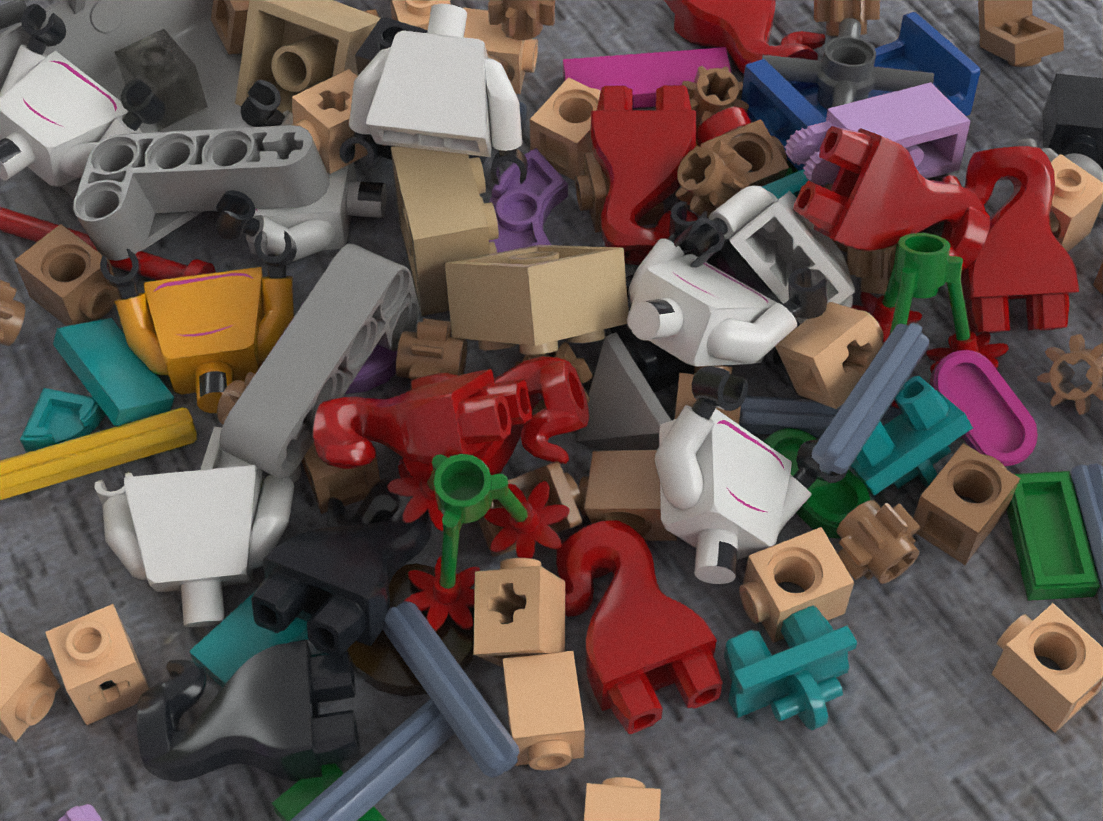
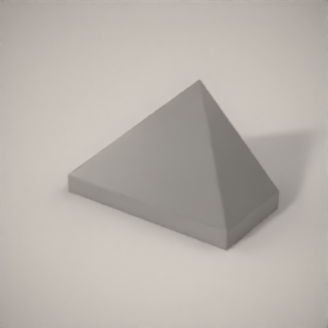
(621, 404)

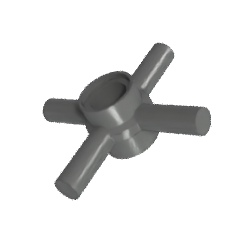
(847, 69)

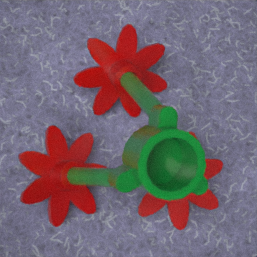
(918, 272)
(462, 492)

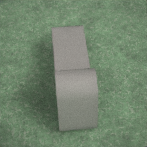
(190, 172)
(348, 312)

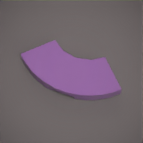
(526, 206)

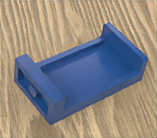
(920, 47)

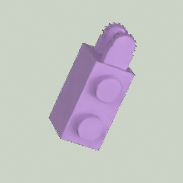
(914, 117)

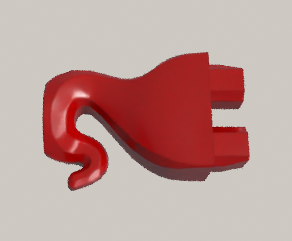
(741, 28)
(641, 162)
(886, 197)
(1020, 249)
(565, 411)
(422, 423)
(637, 632)

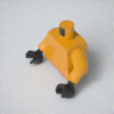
(207, 325)

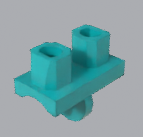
(912, 440)
(794, 679)

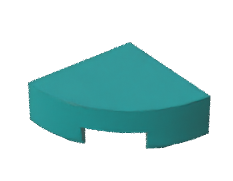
(60, 418)

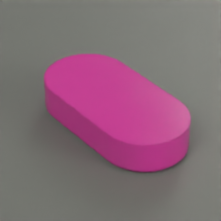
(997, 416)

